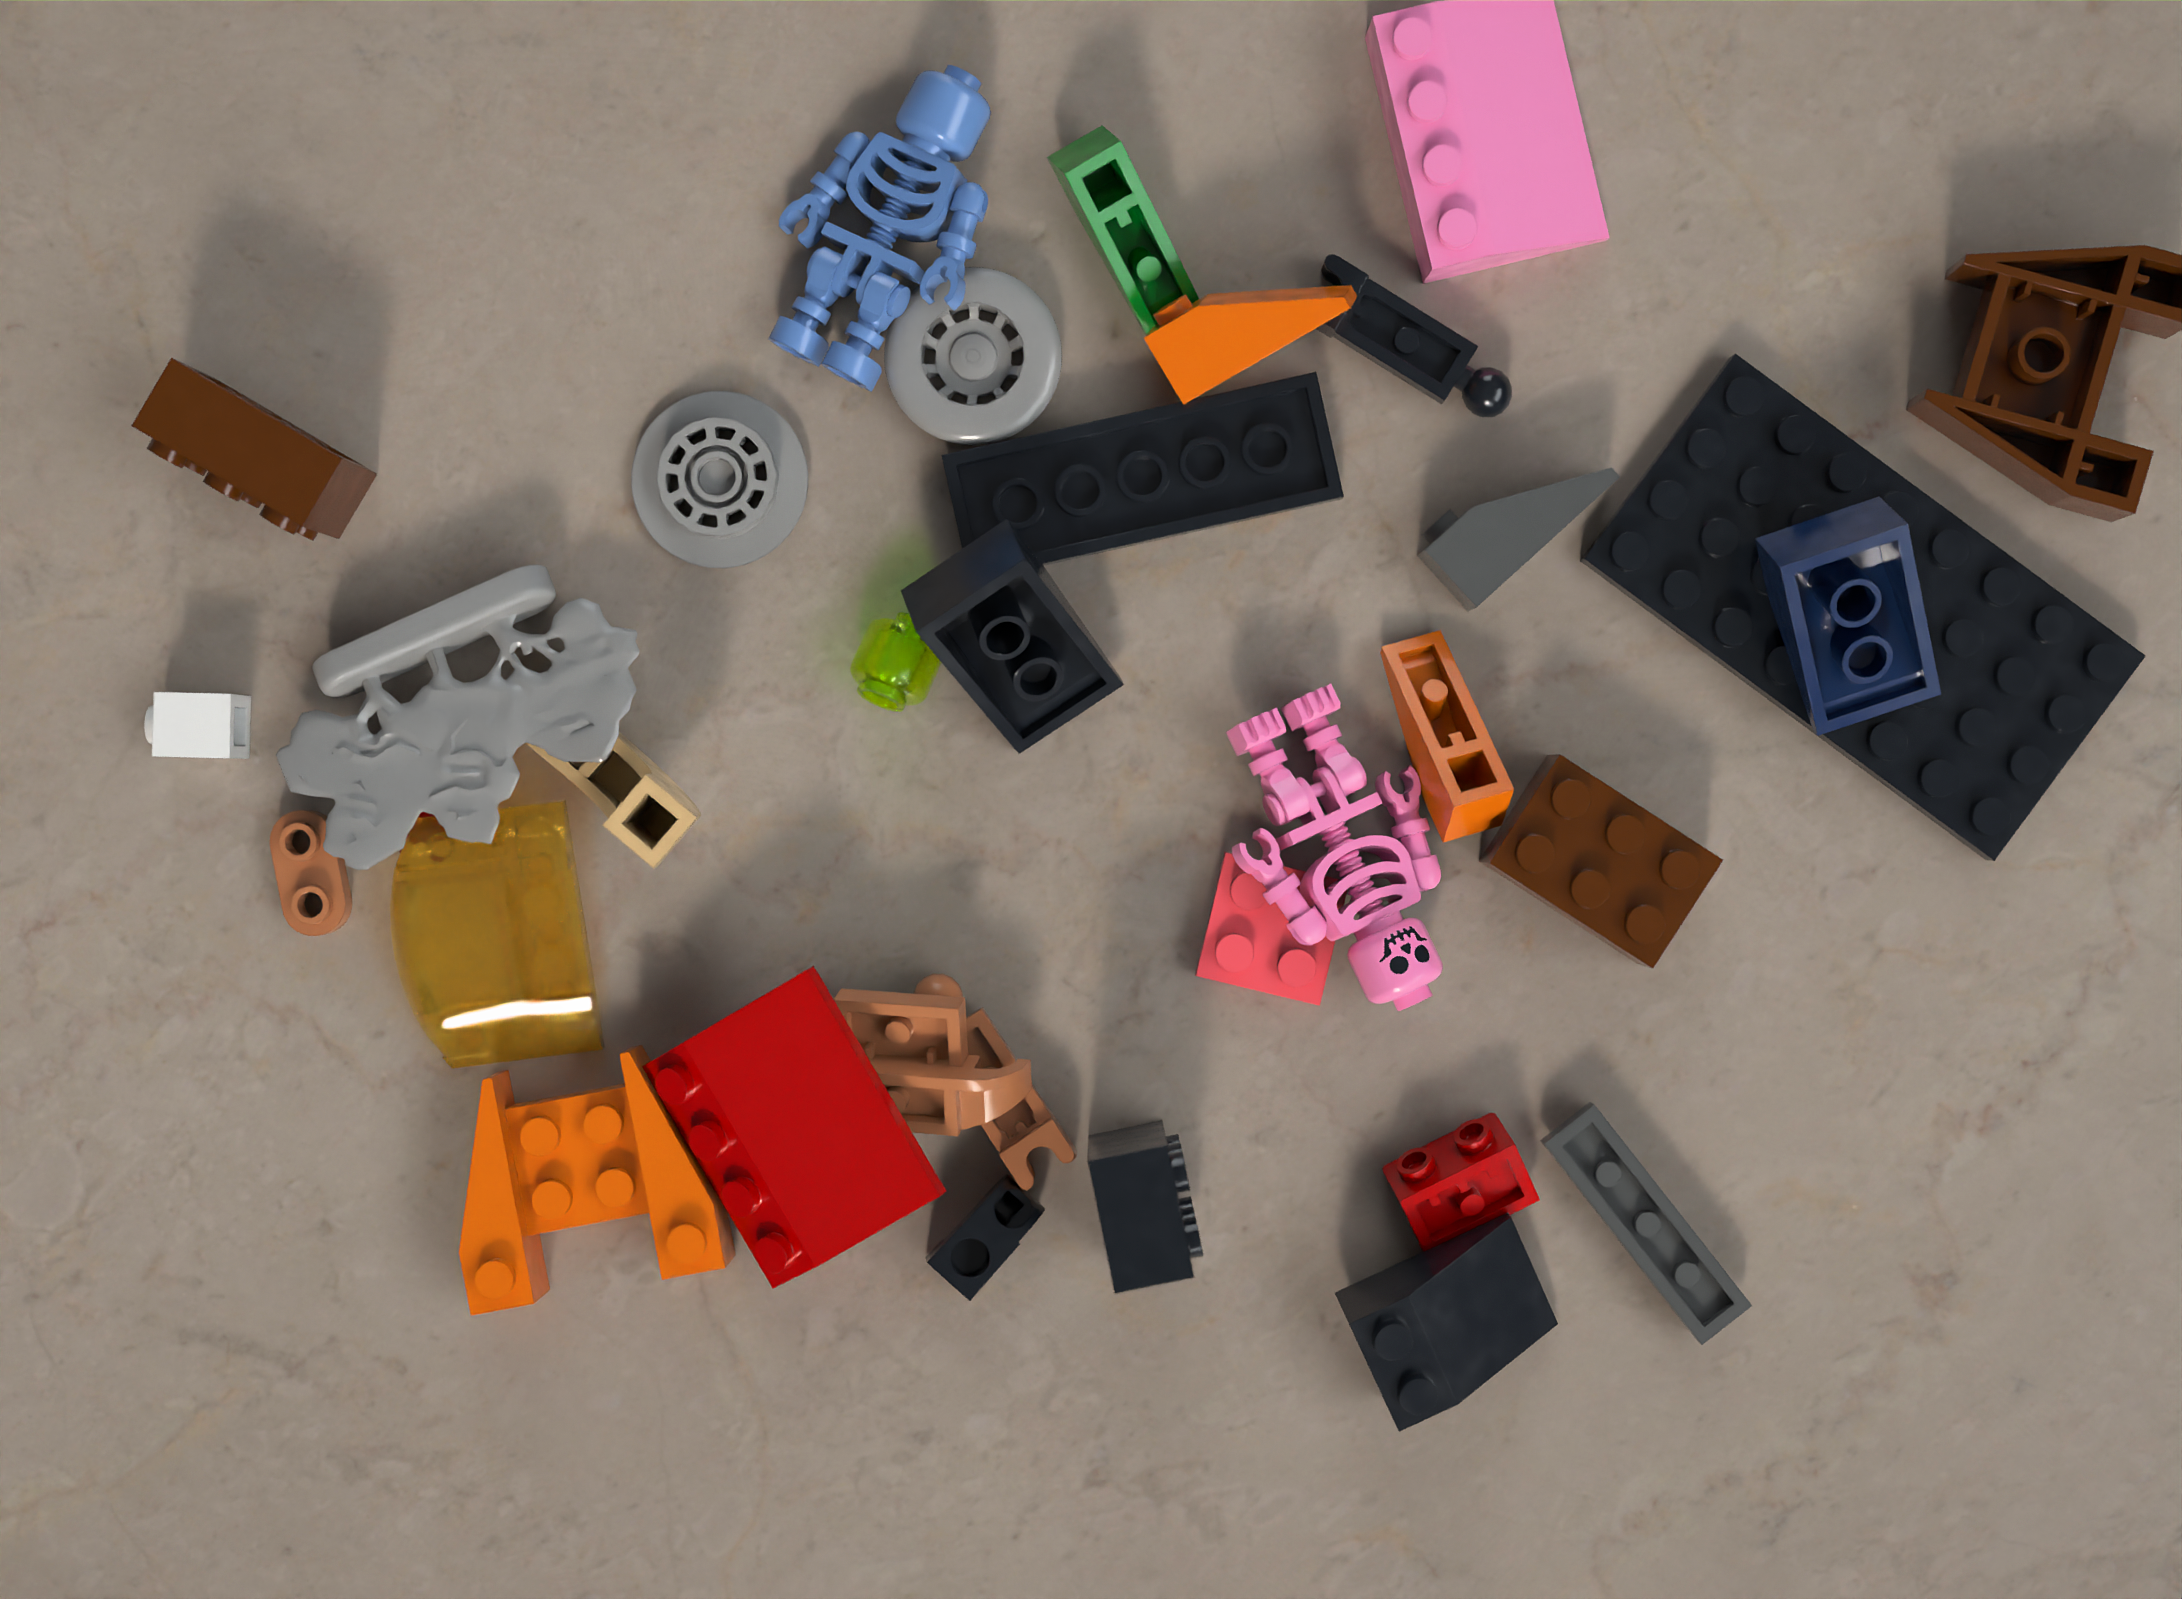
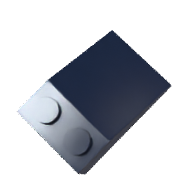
(1850, 613)

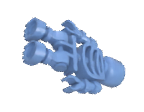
(939, 125)

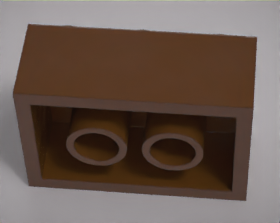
(252, 453)
(1601, 860)

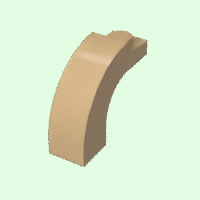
(636, 796)

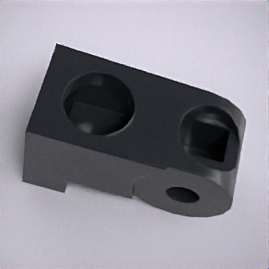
(985, 1237)

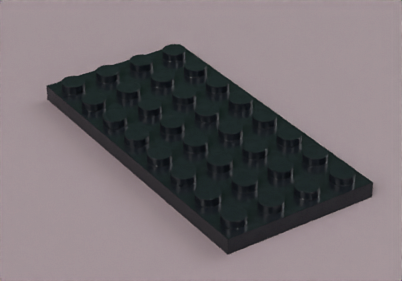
(2011, 653)

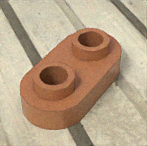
(307, 873)

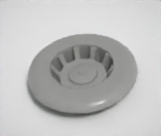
(974, 359)
(719, 479)

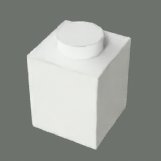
(199, 725)

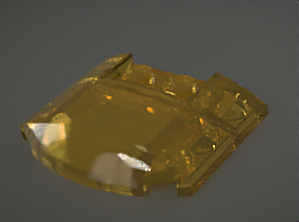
(496, 940)

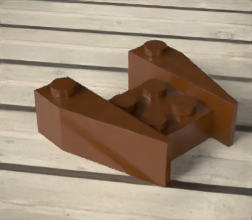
(2043, 363)

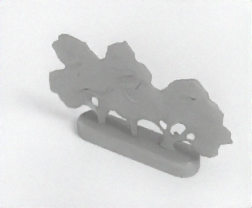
(456, 739)

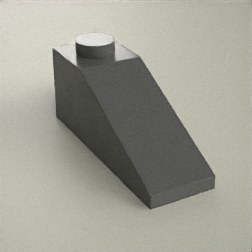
(1498, 537)

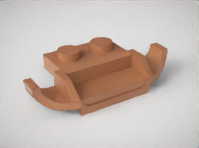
(925, 1063)

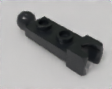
(1412, 343)

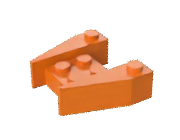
(579, 1165)

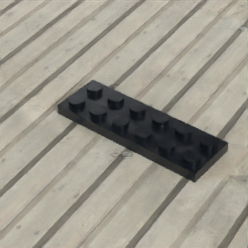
(1151, 472)

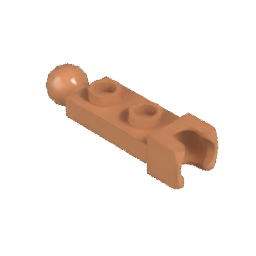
(1027, 1123)

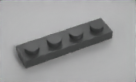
(1646, 1223)

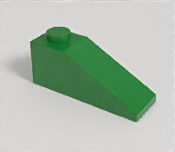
(1122, 223)

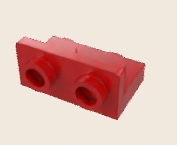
(1460, 1181)

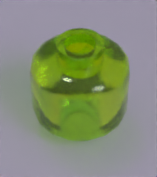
(893, 664)

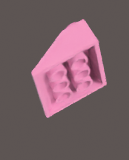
(1484, 133)

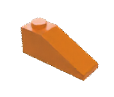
(1233, 330)
(1446, 738)

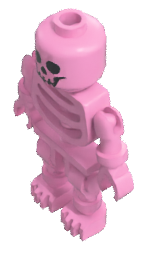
(1391, 954)

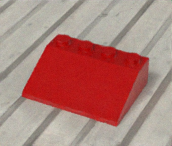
(794, 1128)

